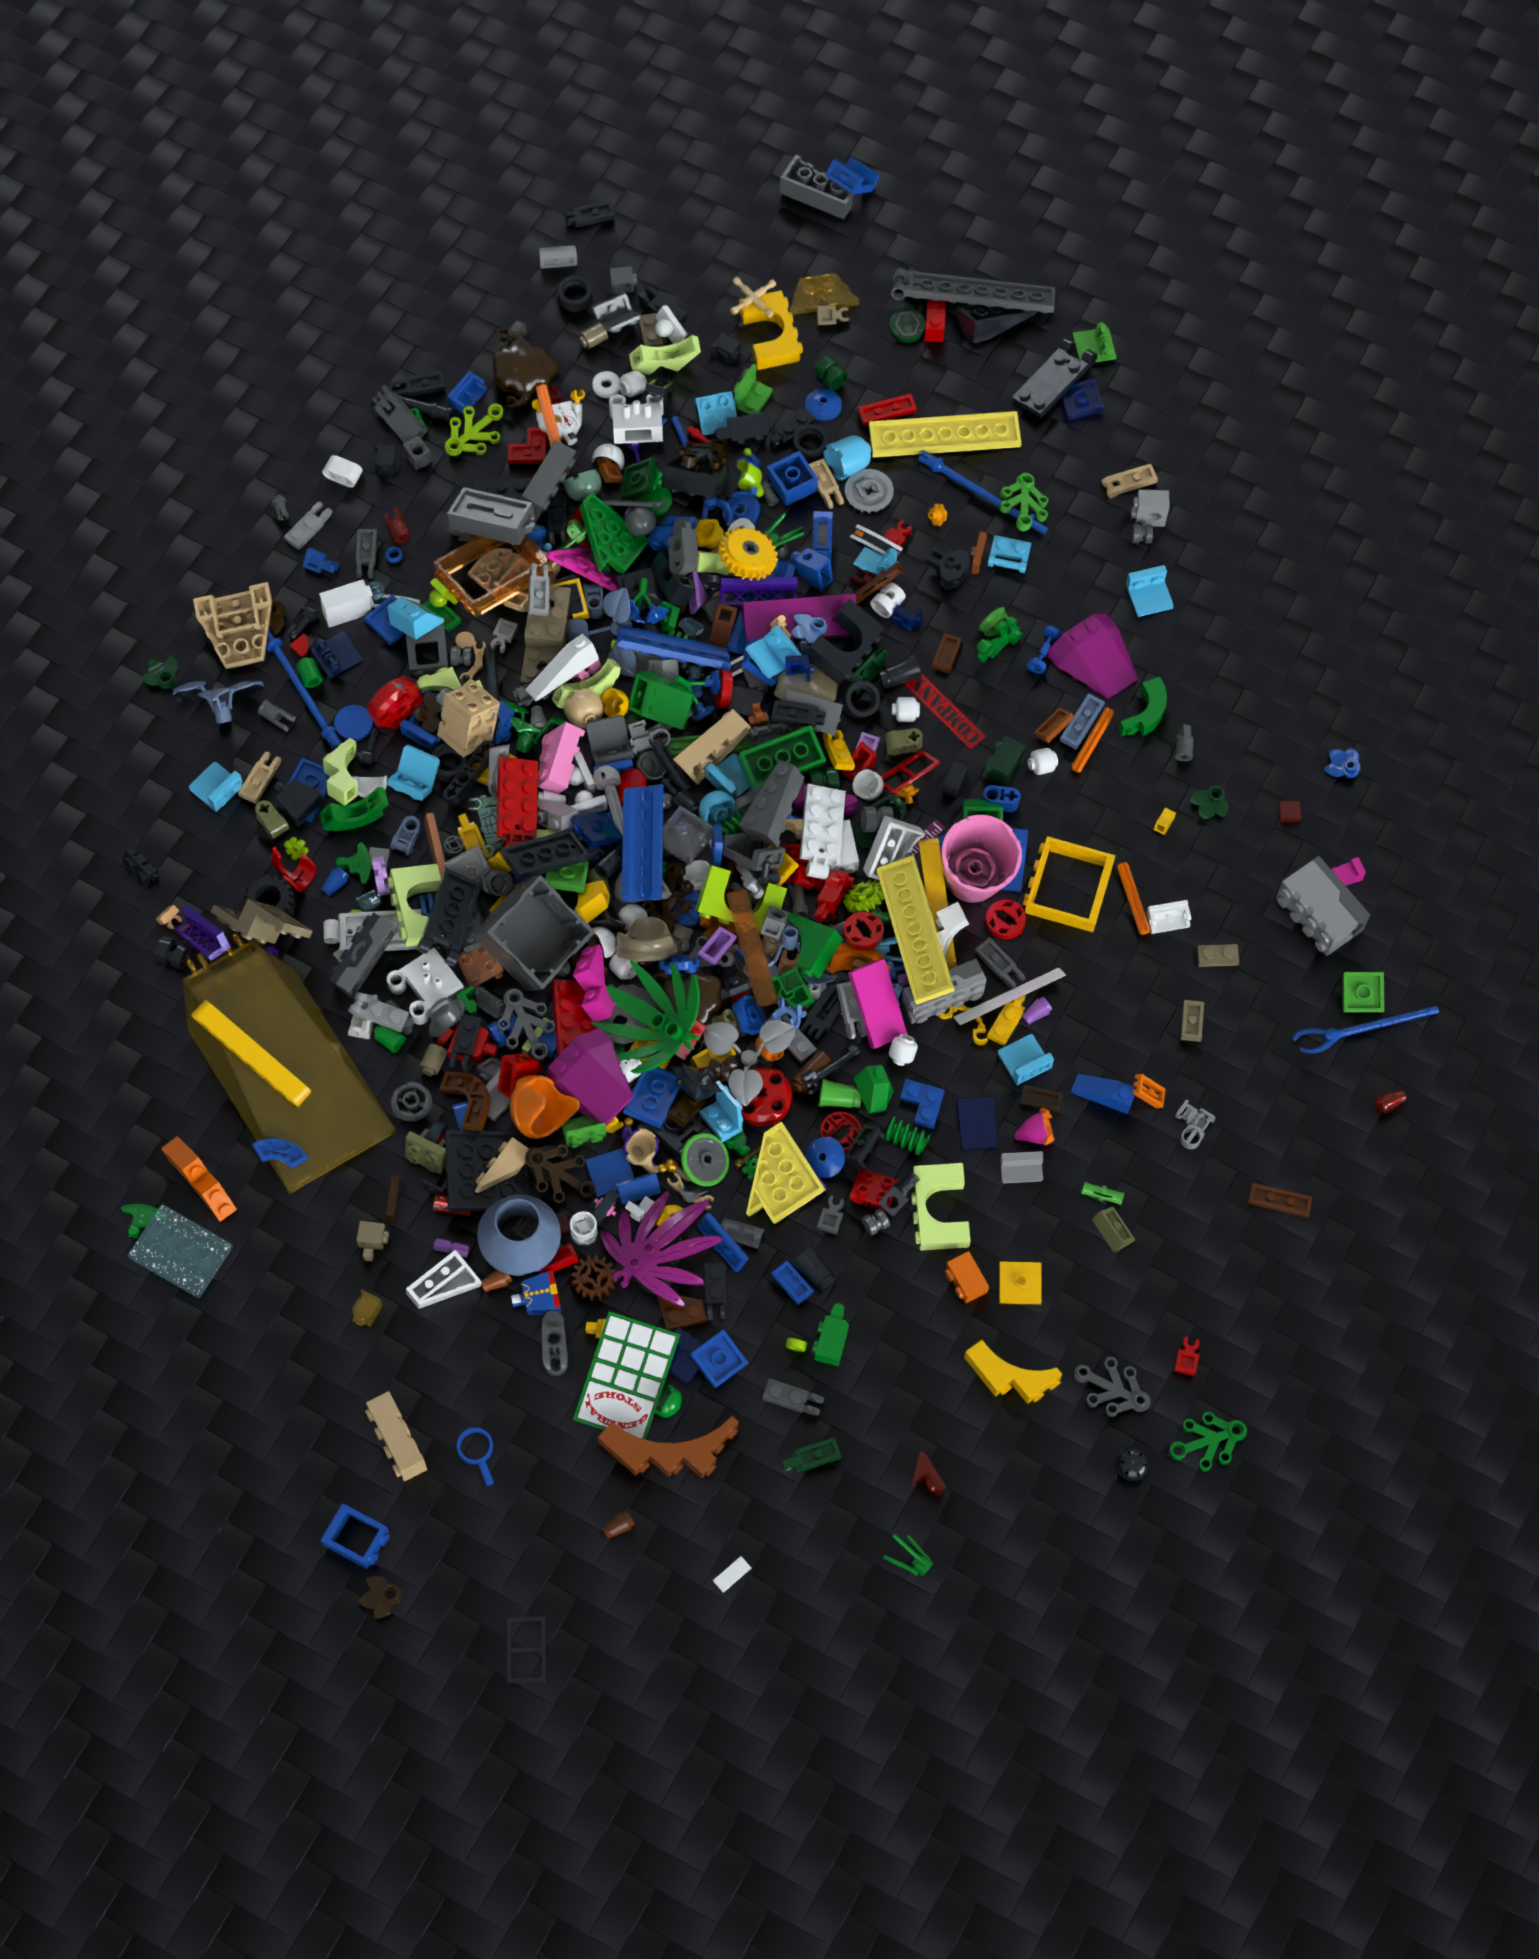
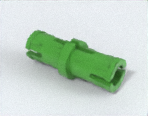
(1103, 1193)

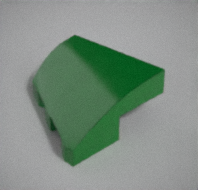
(793, 989)

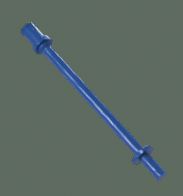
(938, 465)
(328, 732)

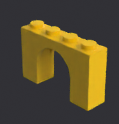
(784, 348)

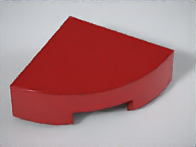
(300, 646)
(447, 1035)

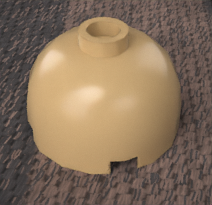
(583, 708)

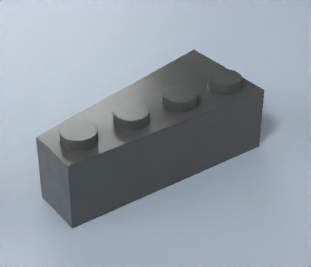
(814, 188)
(548, 476)
(773, 804)

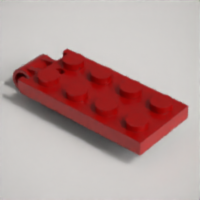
(516, 800)
(569, 1015)

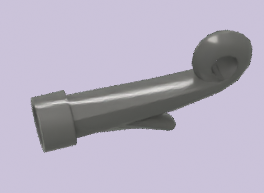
(798, 898)

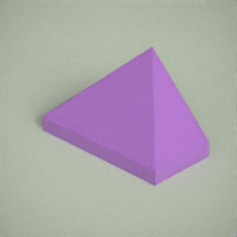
(699, 596)
(717, 945)

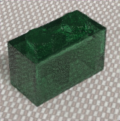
(1005, 760)

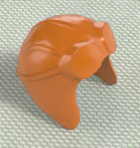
(539, 1107)

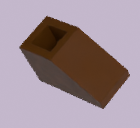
(723, 625)

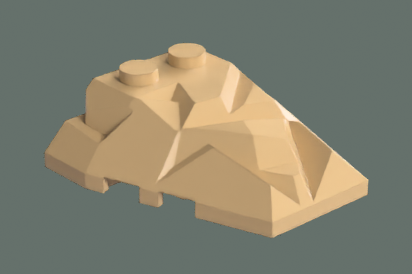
(501, 566)
(237, 624)

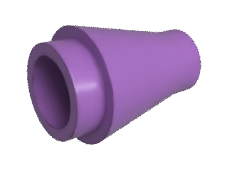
(1037, 1010)

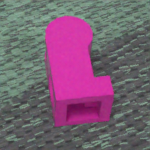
(1350, 872)

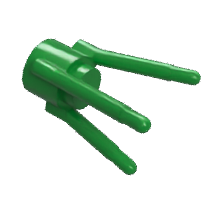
(776, 540)
(921, 1562)

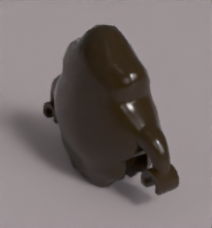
(522, 368)
(709, 990)

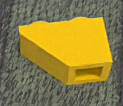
(593, 900)

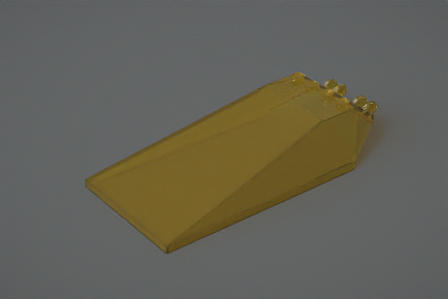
(280, 1016)

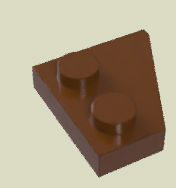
(677, 1316)

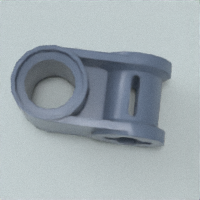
(593, 597)
(405, 839)

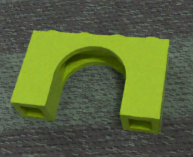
(712, 901)

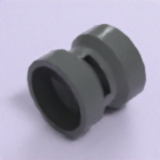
(1142, 533)
(460, 655)
(456, 850)
(875, 1222)

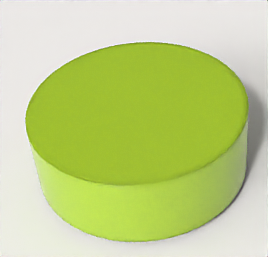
(796, 1344)

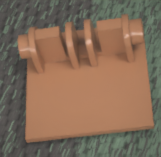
(479, 966)

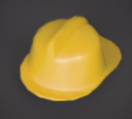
(708, 533)

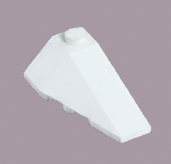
(566, 664)

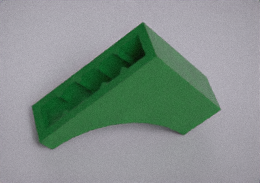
(817, 945)

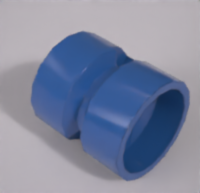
(500, 1037)

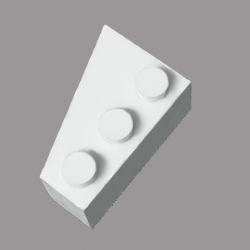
(891, 844)
(443, 1281)

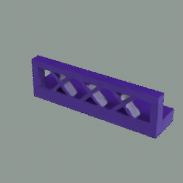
(768, 585)
(206, 932)

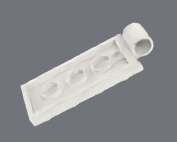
(822, 829)
(337, 931)

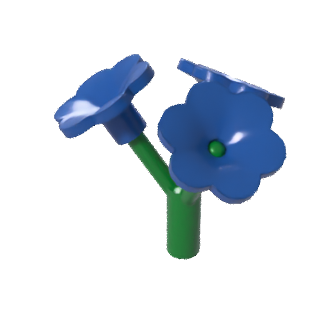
(655, 614)
(695, 687)

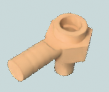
(781, 622)

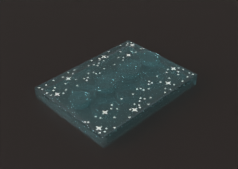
(180, 1251)

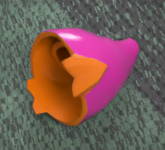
(1036, 1129)

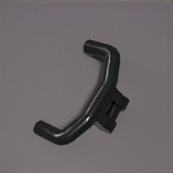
(766, 873)

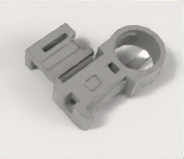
(641, 738)
(1196, 1121)

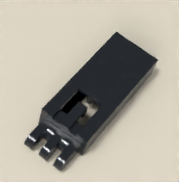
(830, 1003)

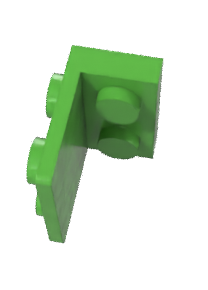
(750, 394)
(583, 1130)

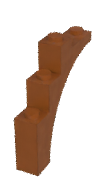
(668, 1457)

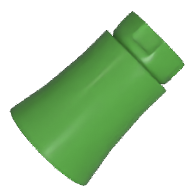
(838, 1095)

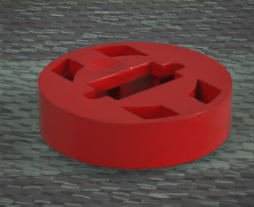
(723, 698)
(1011, 931)
(855, 938)
(834, 1125)

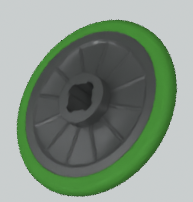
(693, 1156)

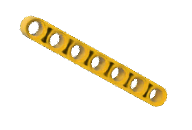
(935, 886)
(251, 1053)

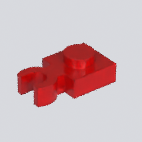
(898, 536)
(806, 881)
(1186, 1359)

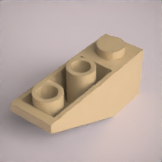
(505, 1166)

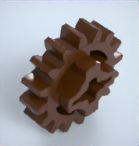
(601, 1275)

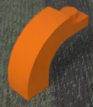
(846, 955)

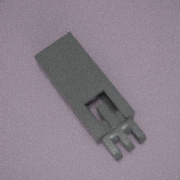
(402, 419)

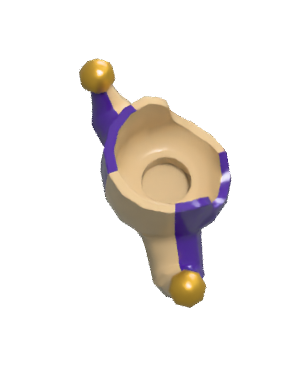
(641, 1147)

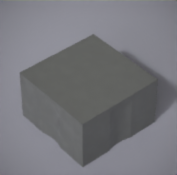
(533, 933)

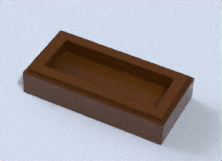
(946, 653)

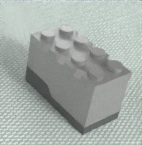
(1322, 906)

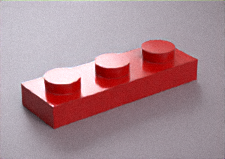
(887, 409)

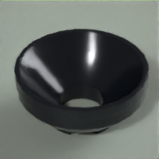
(711, 580)

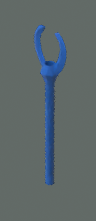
(708, 504)
(1332, 1035)

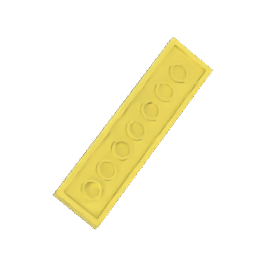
(944, 434)
(915, 930)

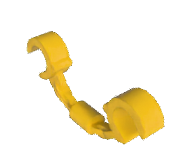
(981, 1027)

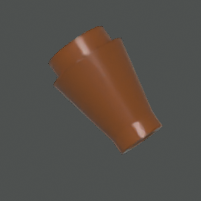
(496, 1280)

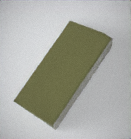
(1113, 1229)

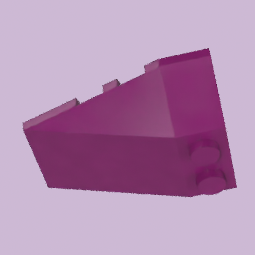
(1095, 656)
(592, 1076)

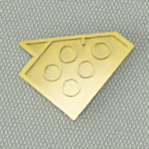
(782, 1177)

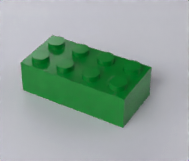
(796, 748)

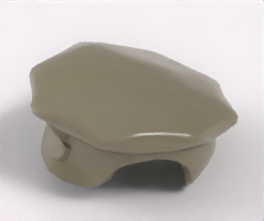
(819, 685)
(646, 941)

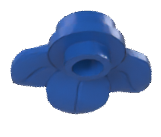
(1342, 761)

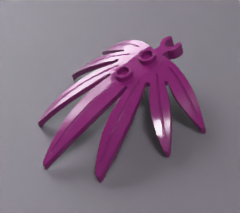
(645, 1254)

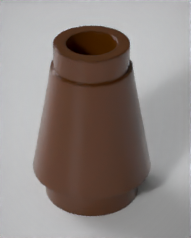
(619, 1524)

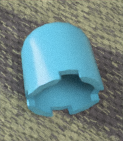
(847, 456)

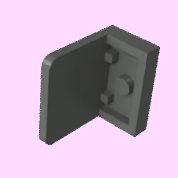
(615, 313)
(609, 740)

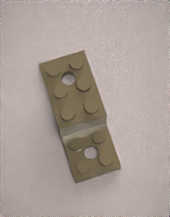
(545, 634)
(261, 922)

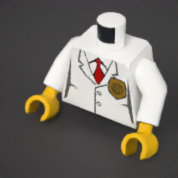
(567, 417)

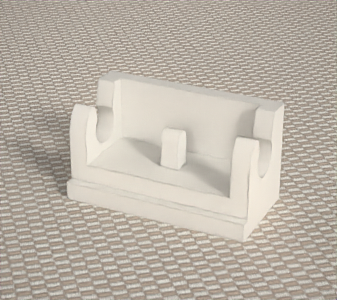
(1168, 916)
(361, 1027)

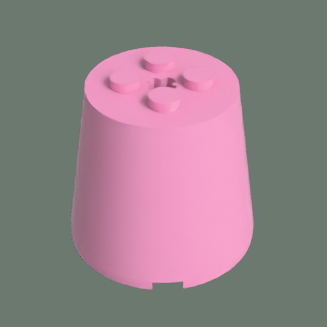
(981, 845)

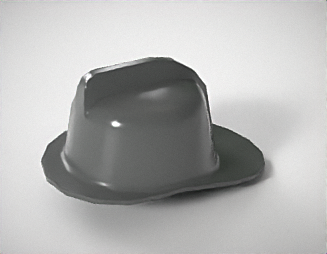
(445, 1014)

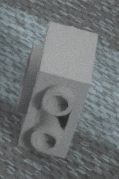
(1150, 507)

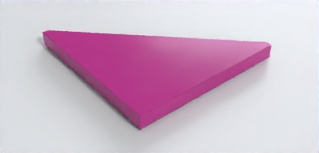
(580, 562)

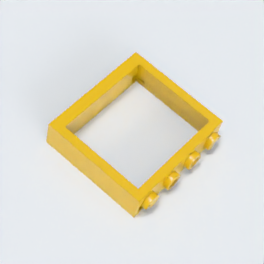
(1077, 852)

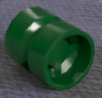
(830, 372)
(828, 778)

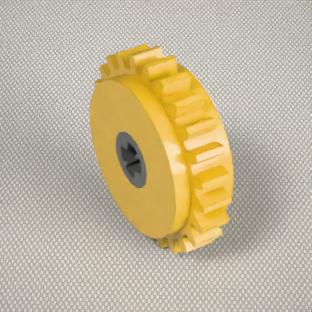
(747, 553)

